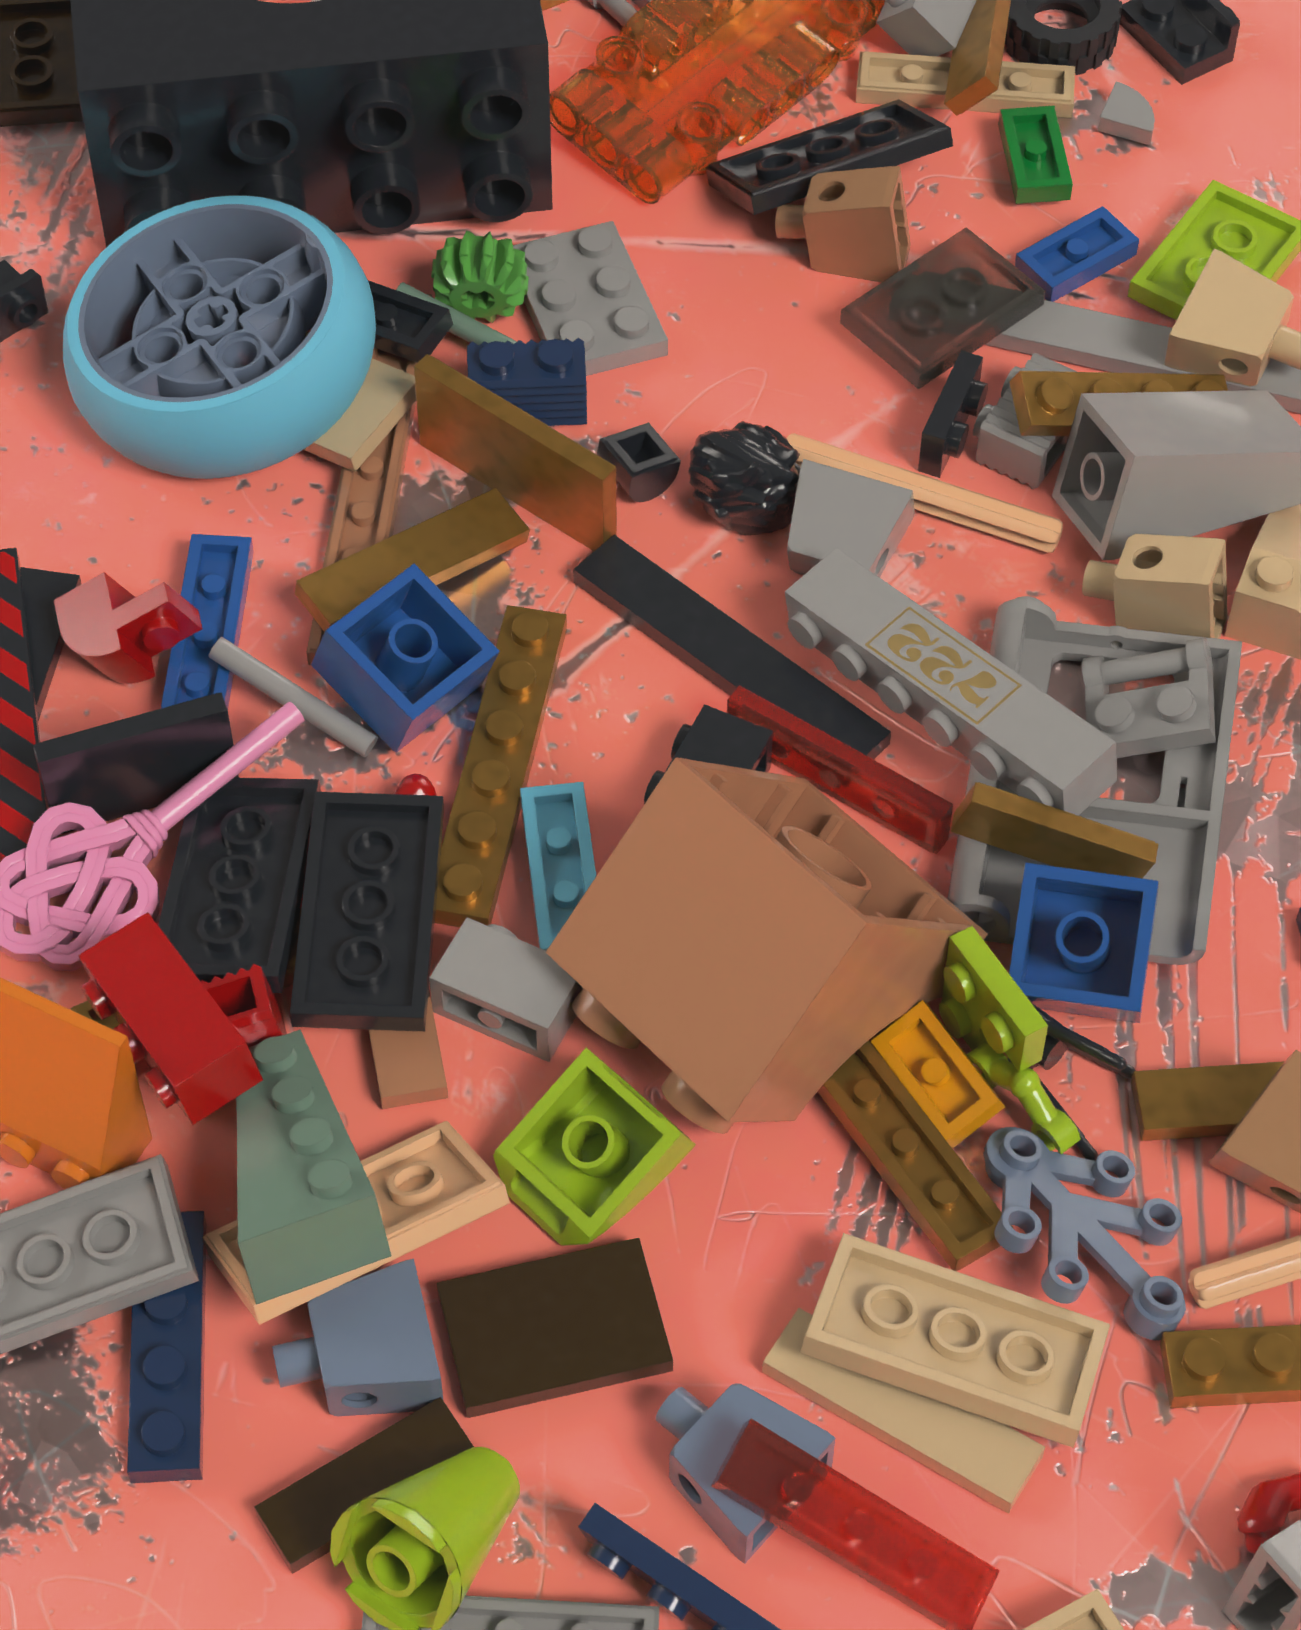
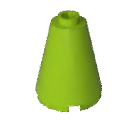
(425, 1539)

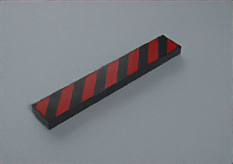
(20, 781)

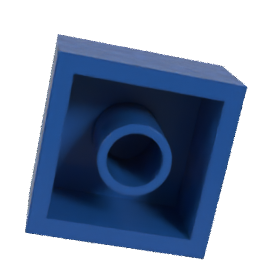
(404, 657)
(1084, 941)

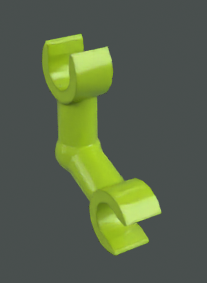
(1048, 1122)

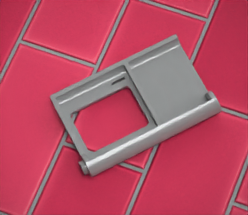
(990, 879)

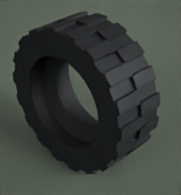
(1078, 47)

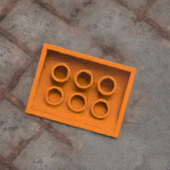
(66, 1091)

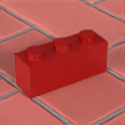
(168, 1020)

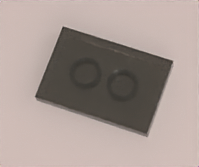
(942, 305)

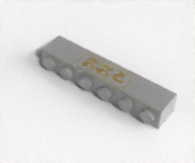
(950, 686)

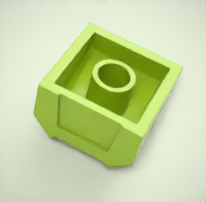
(587, 1152)

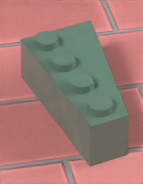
(299, 1181)

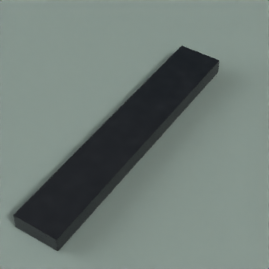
(718, 644)

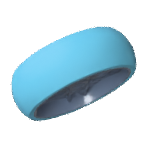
(197, 343)

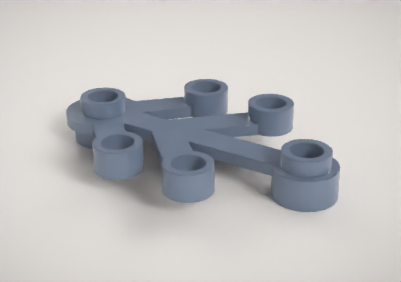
(1024, 1165)

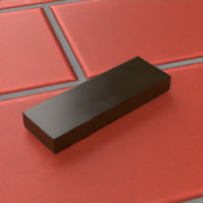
(305, 1512)

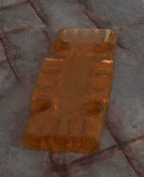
(697, 79)

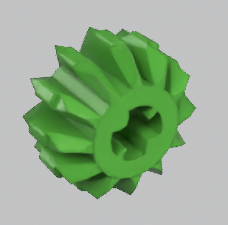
(480, 276)

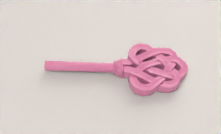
(50, 870)

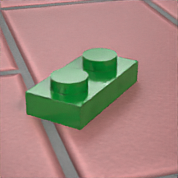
(1035, 154)

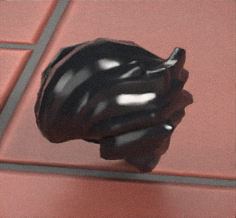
(745, 477)

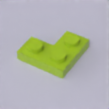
(987, 1004)

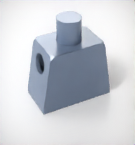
(367, 1346)
(704, 1443)

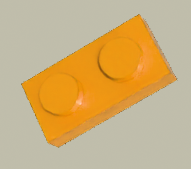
(938, 1074)

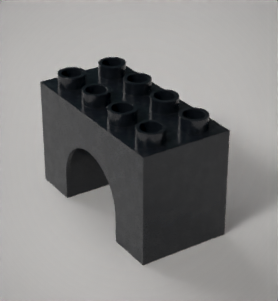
(322, 104)

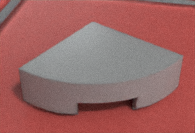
(1127, 115)

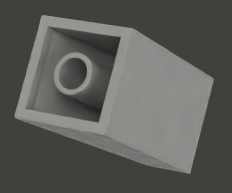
(1176, 464)

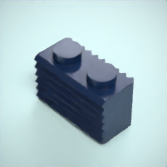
(536, 377)

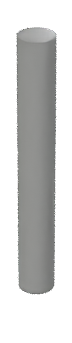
(286, 691)

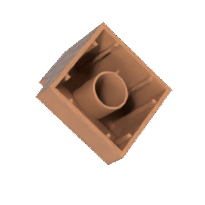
(751, 941)

